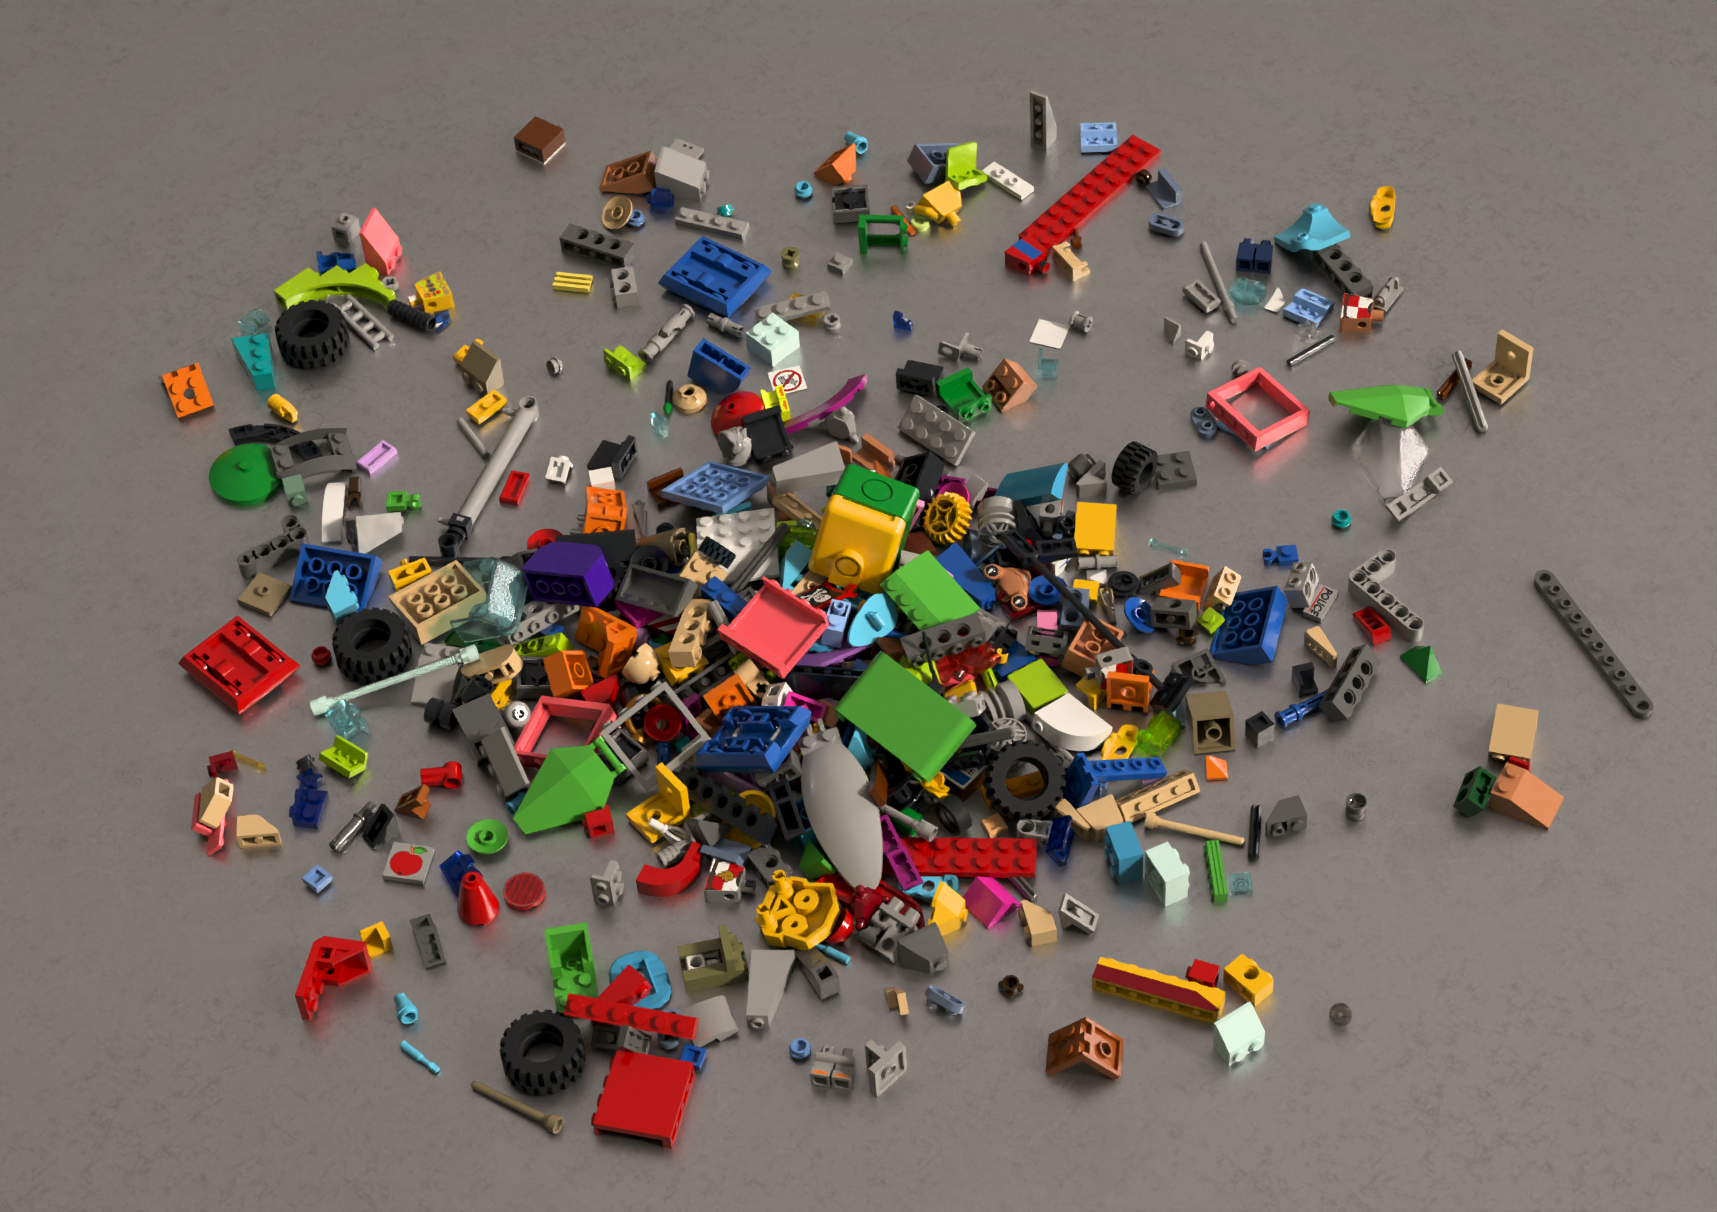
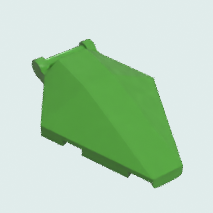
(1395, 402)
(568, 787)

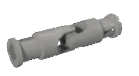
(667, 333)

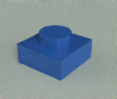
(694, 1054)

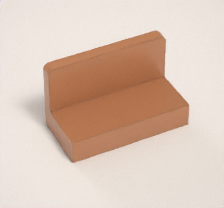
(871, 451)

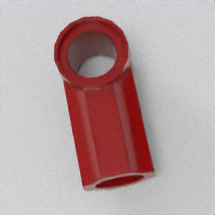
(449, 775)

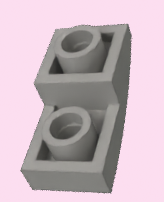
(976, 488)

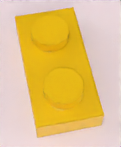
(486, 406)

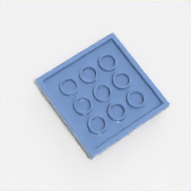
(715, 487)

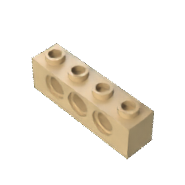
(691, 634)

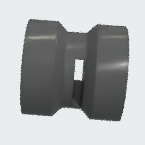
(1356, 807)

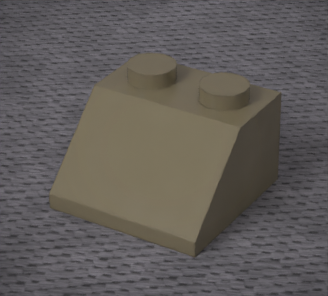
(482, 369)

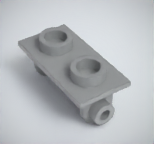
(1387, 294)

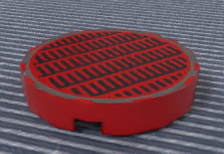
(524, 891)

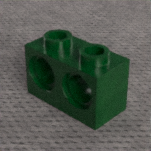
(1474, 791)

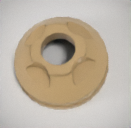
(689, 403)

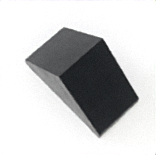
(381, 828)

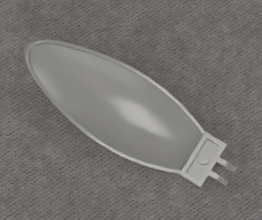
(841, 807)

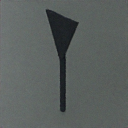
(934, 676)

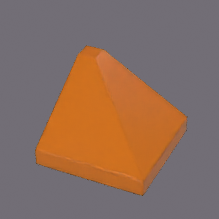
(1215, 768)

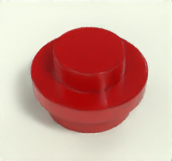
(321, 655)

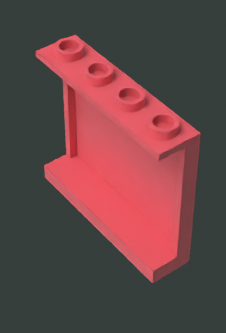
(775, 628)

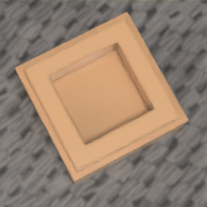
(994, 825)

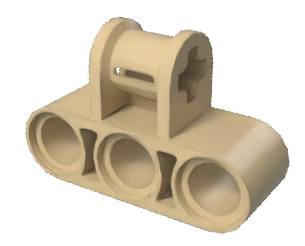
(752, 677)

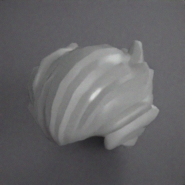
(735, 445)

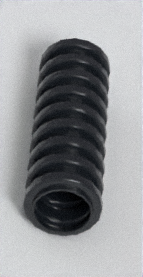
(411, 315)

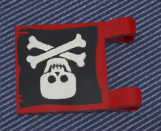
(822, 594)

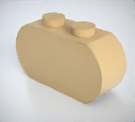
(495, 665)

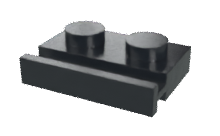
(1175, 689)

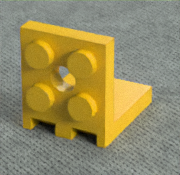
(669, 803)

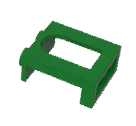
(881, 240)

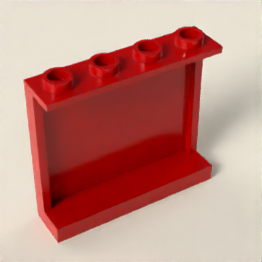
(644, 1096)

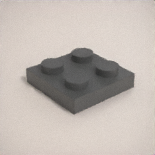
(1175, 470)

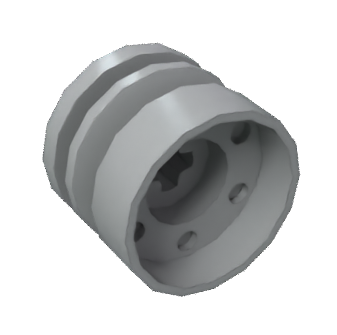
(995, 516)
(1004, 702)
(1019, 734)

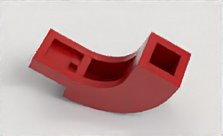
(673, 880)

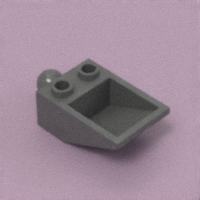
(477, 721)

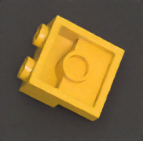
(678, 674)

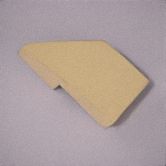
(897, 999)

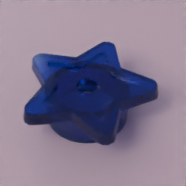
(315, 777)

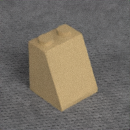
(1513, 733)

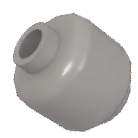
(515, 714)

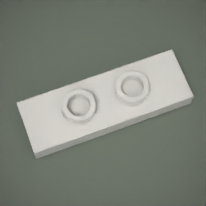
(1008, 181)

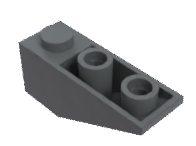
(818, 971)

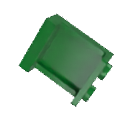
(963, 395)

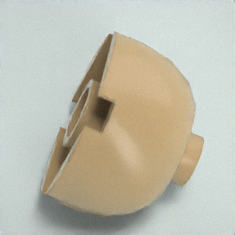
(642, 666)

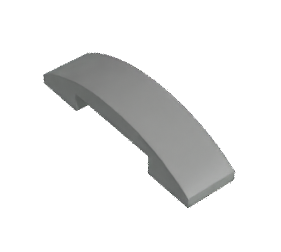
(1419, 494)

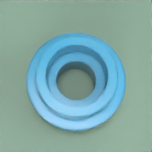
(803, 189)

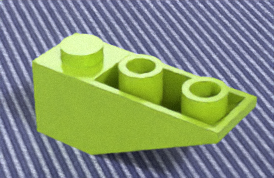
(544, 646)

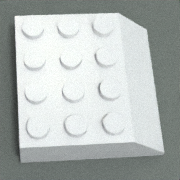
(744, 536)

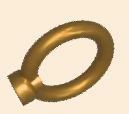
(638, 734)

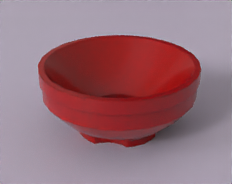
(666, 713)
(843, 928)

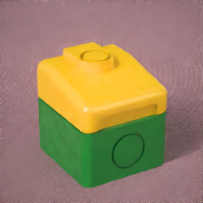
(863, 529)

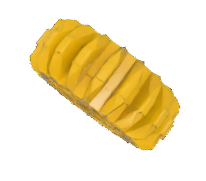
(943, 517)

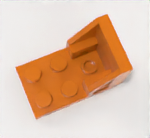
(604, 510)
(609, 637)
(727, 694)

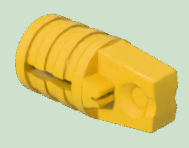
(282, 408)

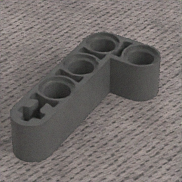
(275, 550)

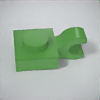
(400, 500)

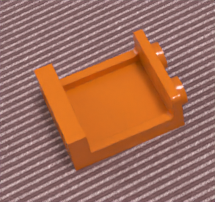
(1193, 583)

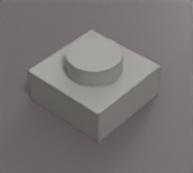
(840, 263)

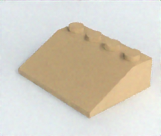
(436, 600)

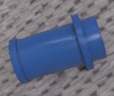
(663, 752)

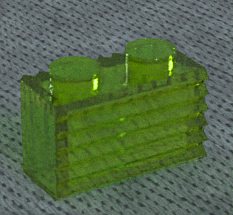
(1159, 734)

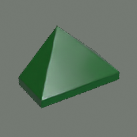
(1422, 662)

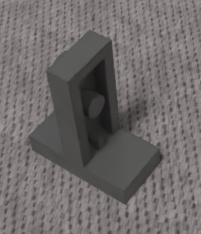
(428, 940)
(621, 1038)

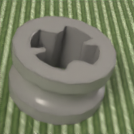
(391, 282)
(832, 326)

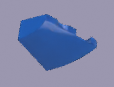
(343, 260)
(1017, 659)

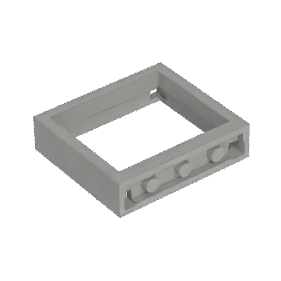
(640, 702)

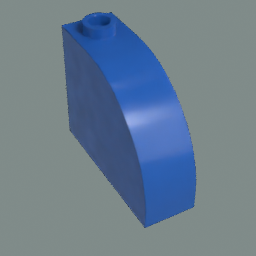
(716, 368)

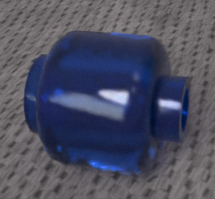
(660, 199)

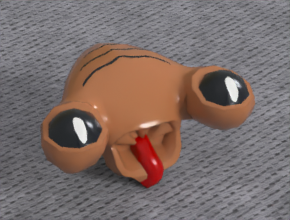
(1011, 586)

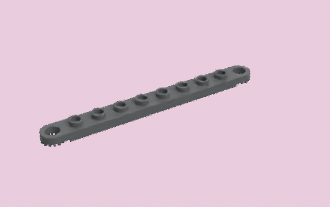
(1593, 644)

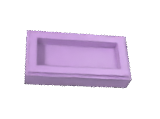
(376, 457)

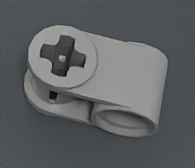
(1034, 829)

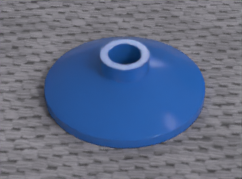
(1043, 592)
(1138, 614)

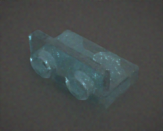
(347, 721)

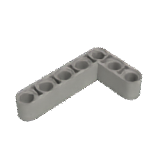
(1366, 588)

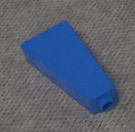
(968, 576)

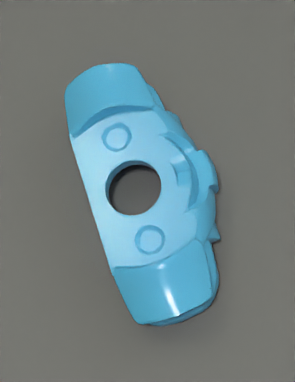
(918, 892)

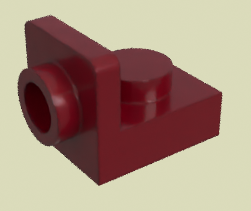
(221, 763)

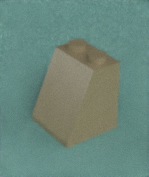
(1210, 722)

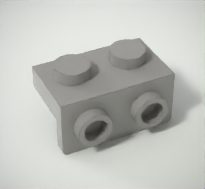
(609, 886)

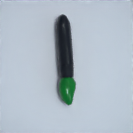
(668, 397)

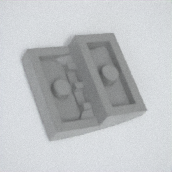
(714, 1022)

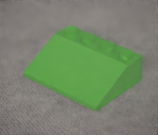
(927, 593)

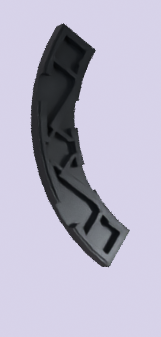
(273, 434)

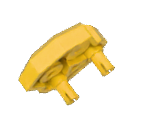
(797, 912)

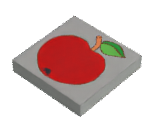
(408, 863)

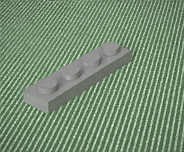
(712, 223)
(795, 307)

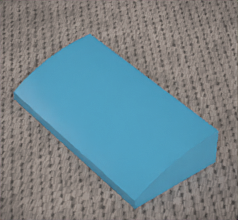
(1034, 485)

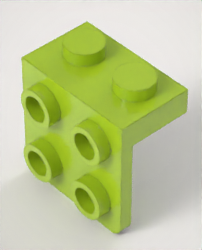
(961, 166)

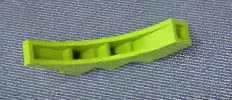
(311, 286)

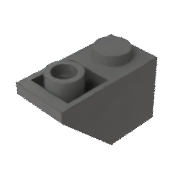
(1286, 816)

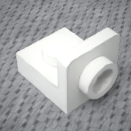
(558, 469)

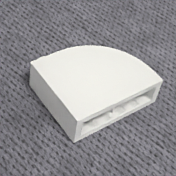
(1071, 725)

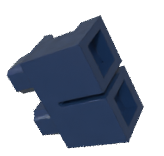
(1261, 252)

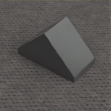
(706, 831)

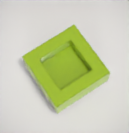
(1210, 620)

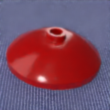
(732, 409)

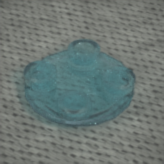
(1248, 291)

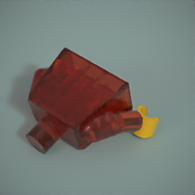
(975, 660)

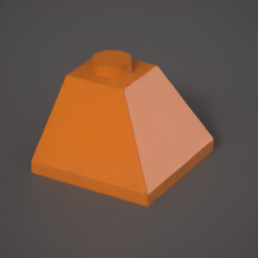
(838, 166)

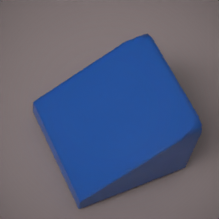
(554, 628)

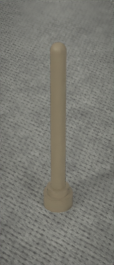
(552, 1122)

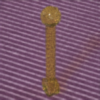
(259, 764)

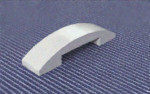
(333, 512)

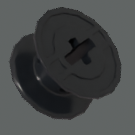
(900, 793)

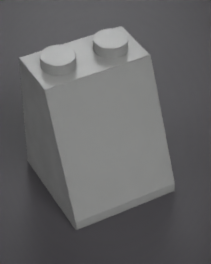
(681, 174)

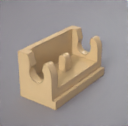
(1069, 262)

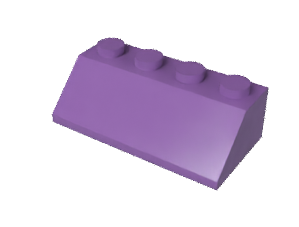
(836, 656)

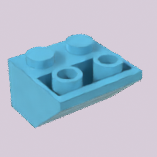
(340, 599)

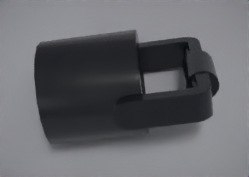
(475, 688)

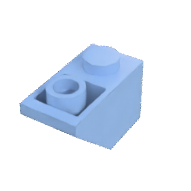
(838, 619)

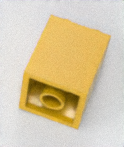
(1095, 528)

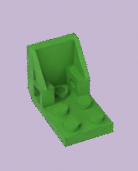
(571, 962)

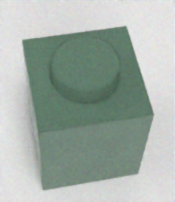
(295, 490)

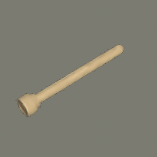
(1153, 821)

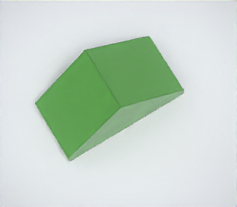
(815, 862)

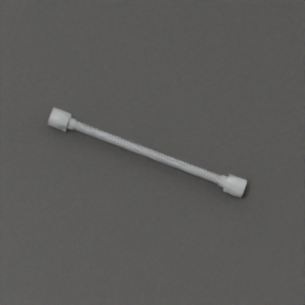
(923, 828)

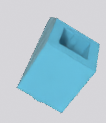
(794, 565)

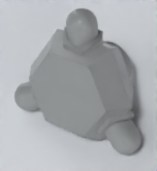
(841, 424)

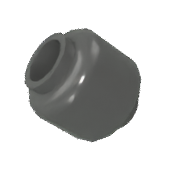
(1080, 466)

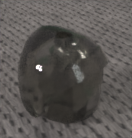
(1346, 1014)

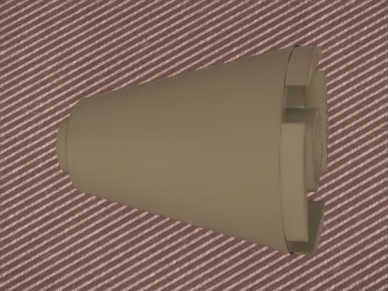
(671, 542)

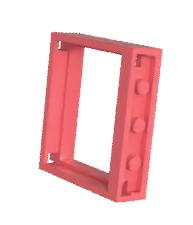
(1244, 429)
(559, 707)

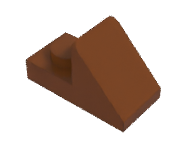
(414, 803)

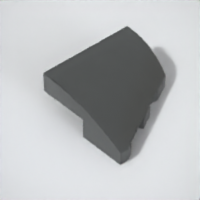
(1200, 667)

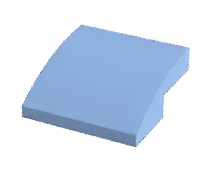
(1098, 137)
(1309, 307)

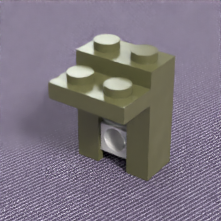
(708, 956)

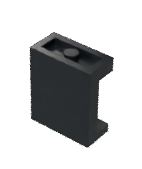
(767, 434)
(973, 756)

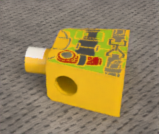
(432, 294)

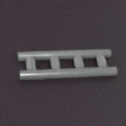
(361, 331)

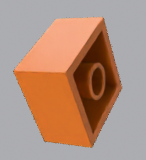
(568, 673)

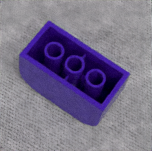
(568, 574)

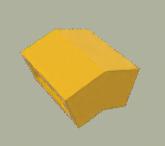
(1093, 587)

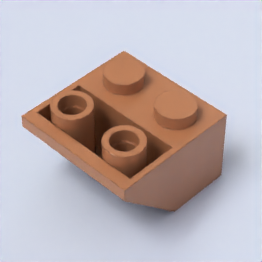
(1009, 385)

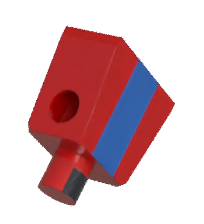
(1027, 256)

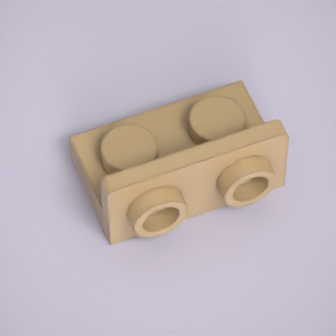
(1222, 588)

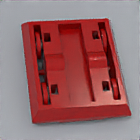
(239, 657)

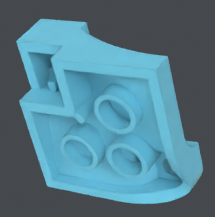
(1312, 231)

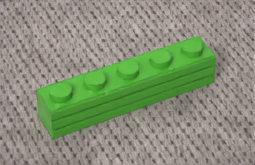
(1215, 871)

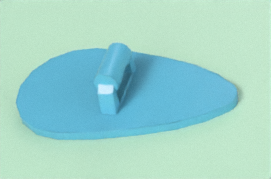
(873, 620)

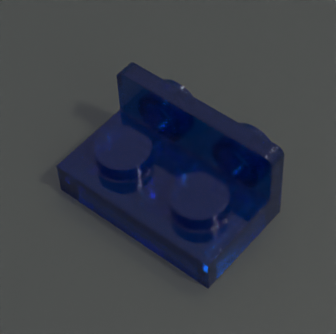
(308, 807)
(1060, 840)
(456, 867)

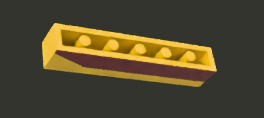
(1158, 990)

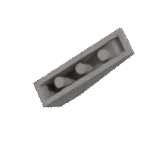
(1042, 121)

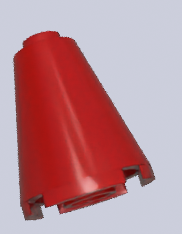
(476, 901)

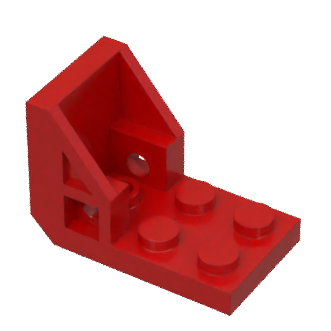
(344, 956)

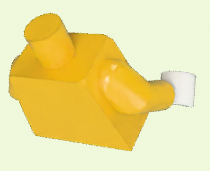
(938, 204)

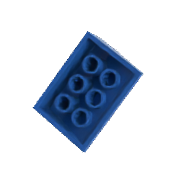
(317, 567)
(1250, 627)

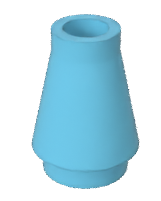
(860, 142)
(406, 1011)

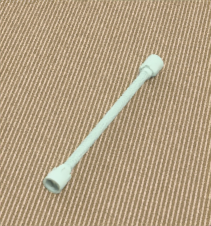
(323, 704)

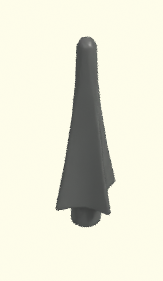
(640, 516)

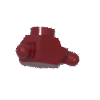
(865, 904)

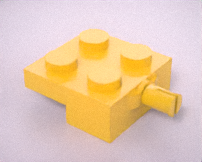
(408, 573)

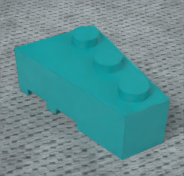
(257, 359)

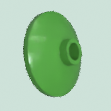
(487, 830)

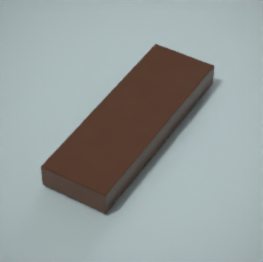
(879, 783)

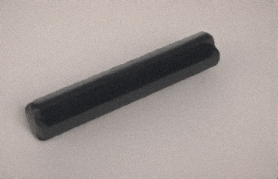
(1254, 832)

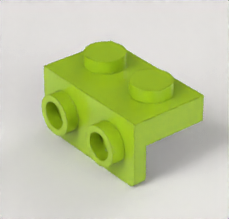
(344, 757)

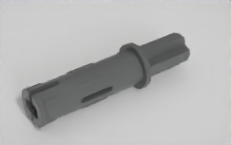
(359, 819)

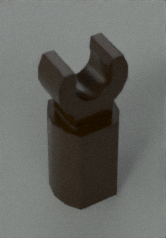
(354, 491)

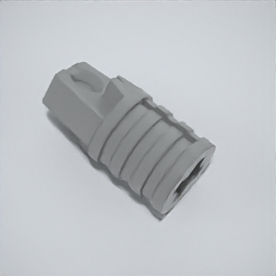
(673, 853)

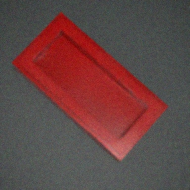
(514, 488)

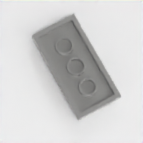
(936, 430)

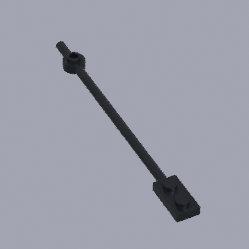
(1027, 553)

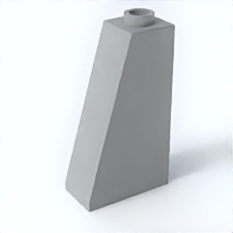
(809, 471)
(767, 983)

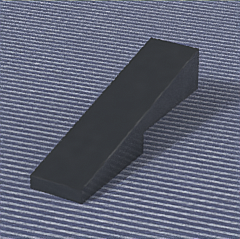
(1049, 551)

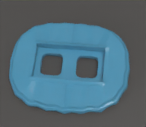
(654, 973)

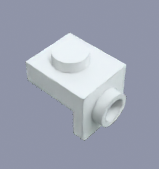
(1200, 348)

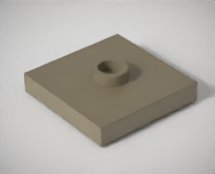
(264, 594)

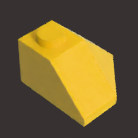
(947, 909)

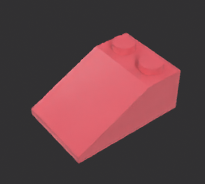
(379, 243)

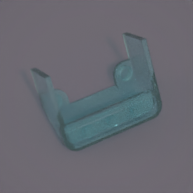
(503, 605)

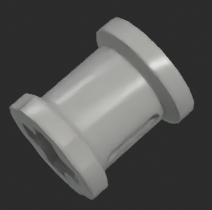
(1080, 321)

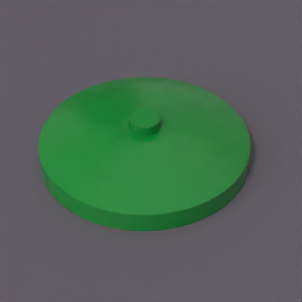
(244, 475)

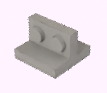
(884, 1065)

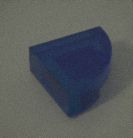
(902, 322)

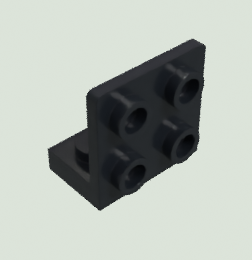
(918, 377)
(614, 456)

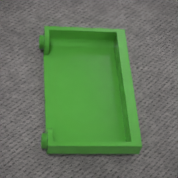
(905, 717)

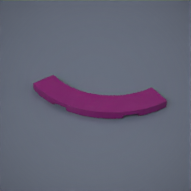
(838, 400)

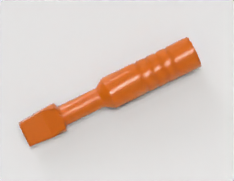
(894, 209)

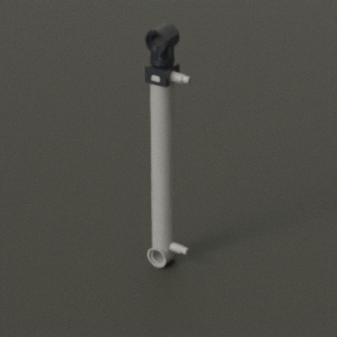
(462, 523)

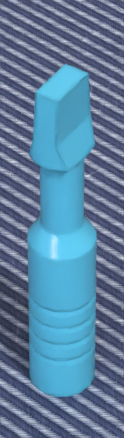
(834, 953)
(418, 1056)

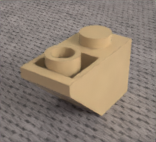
(214, 802)
(1038, 924)

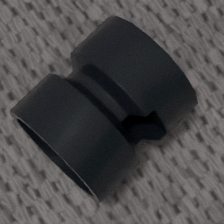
(439, 713)

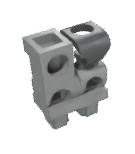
(895, 925)

